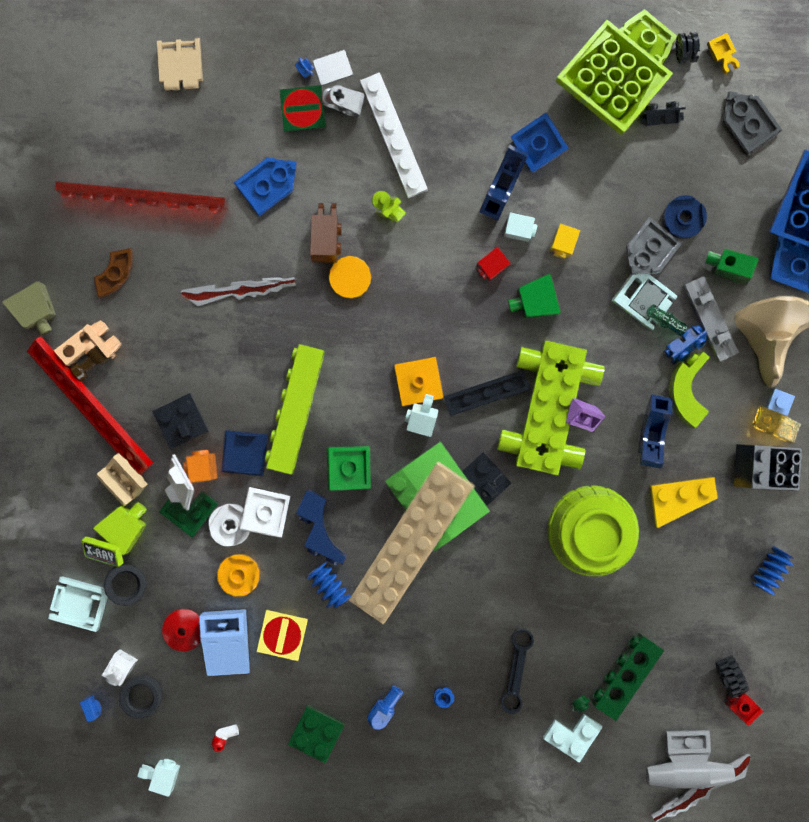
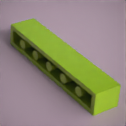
(295, 409)

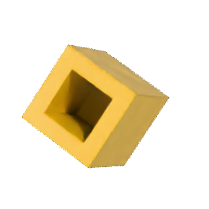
(564, 241)

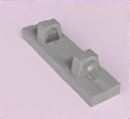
(711, 319)

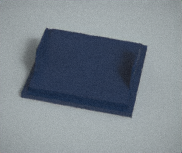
(244, 453)

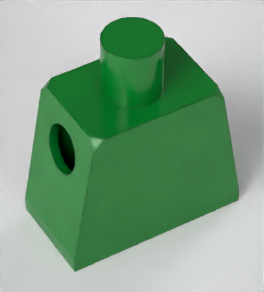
(741, 266)
(536, 299)

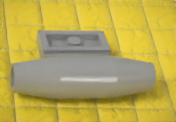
(689, 763)

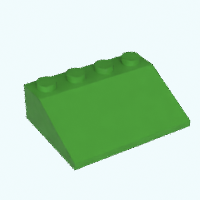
(410, 479)

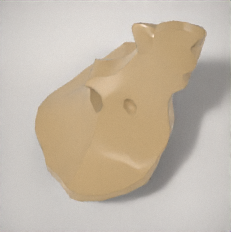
(770, 330)

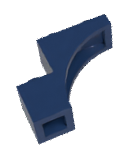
(318, 541)

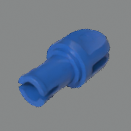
(384, 709)

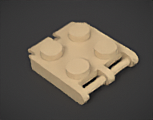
(180, 64)

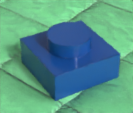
(91, 708)

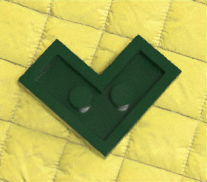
(192, 519)

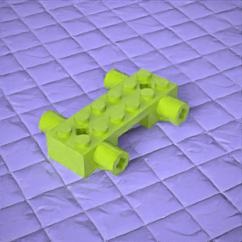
(550, 407)

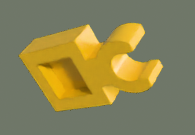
(722, 50)

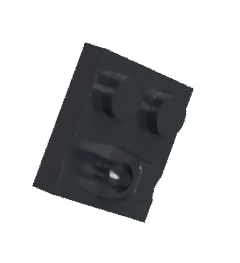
(180, 421)
(486, 478)

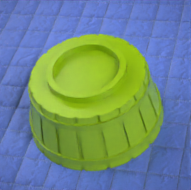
(593, 531)

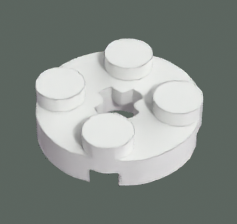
(218, 527)

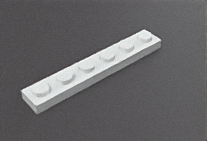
(393, 135)

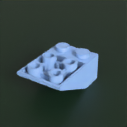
(225, 642)

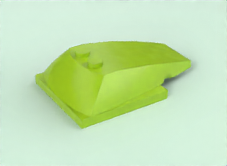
(620, 69)

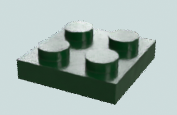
(316, 734)

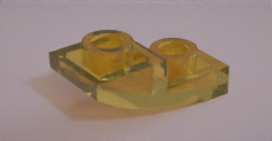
(776, 424)

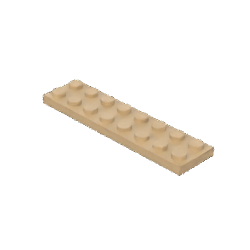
(411, 542)

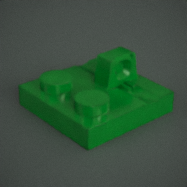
(348, 468)

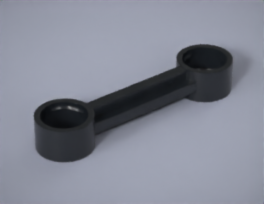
(516, 671)

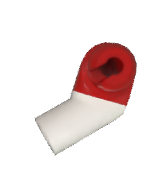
(222, 735)

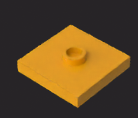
(418, 379)

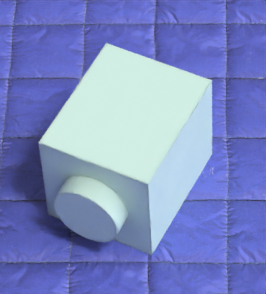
(520, 227)

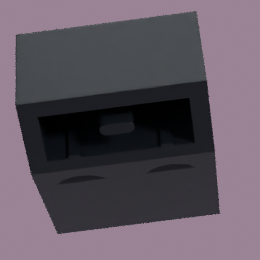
(767, 467)

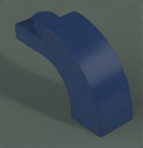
(503, 182)
(654, 431)

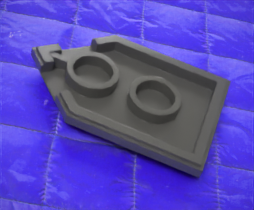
(749, 121)
(651, 249)

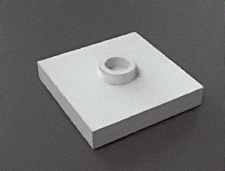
(264, 512)

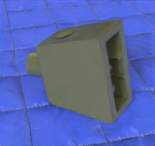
(32, 308)

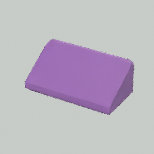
(584, 415)

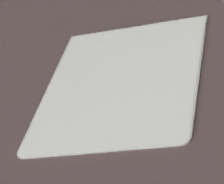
(332, 67)

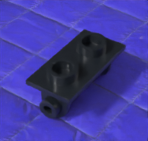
(670, 111)

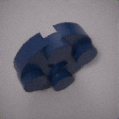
(674, 210)

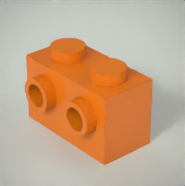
(200, 466)

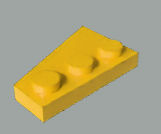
(680, 498)

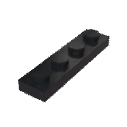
(487, 392)

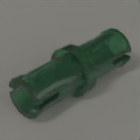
(667, 320)

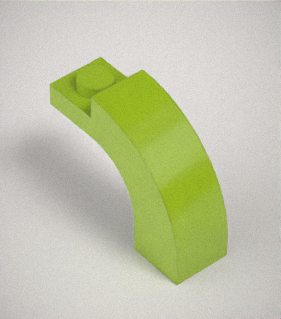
(681, 391)

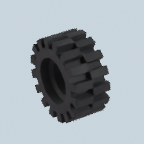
(732, 676)

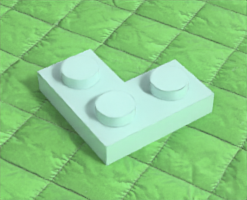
(574, 742)

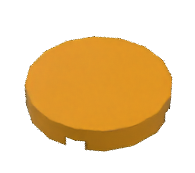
(350, 277)
(238, 575)

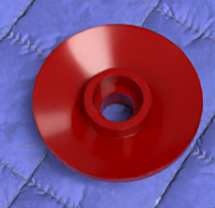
(183, 619)

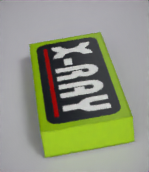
(102, 551)

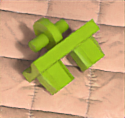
(387, 206)

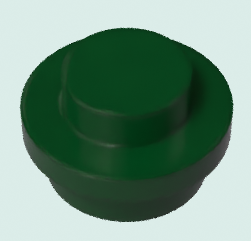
(580, 704)

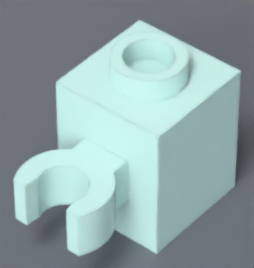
(422, 417)
(162, 777)

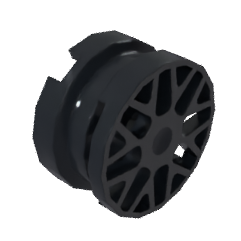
(687, 47)

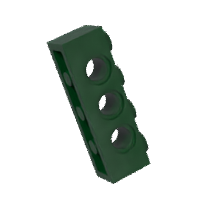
(627, 688)

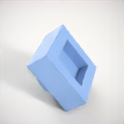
(780, 402)

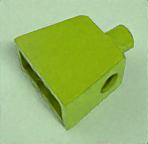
(123, 527)

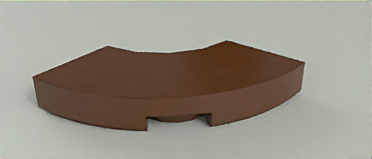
(115, 274)

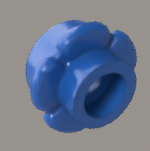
(304, 67)
(443, 692)

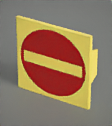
(282, 635)

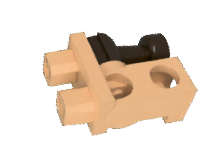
(88, 342)

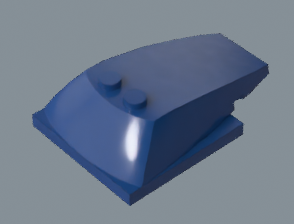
(792, 228)

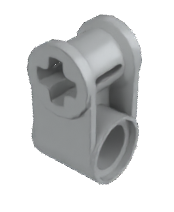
(343, 100)

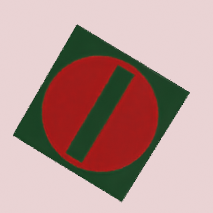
(302, 108)

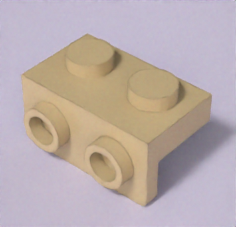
(121, 480)

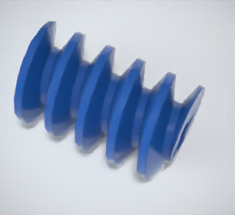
(773, 570)
(328, 586)

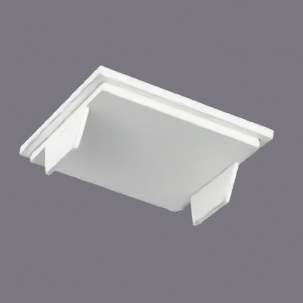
(180, 487)

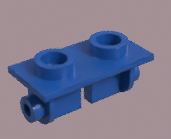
(694, 339)

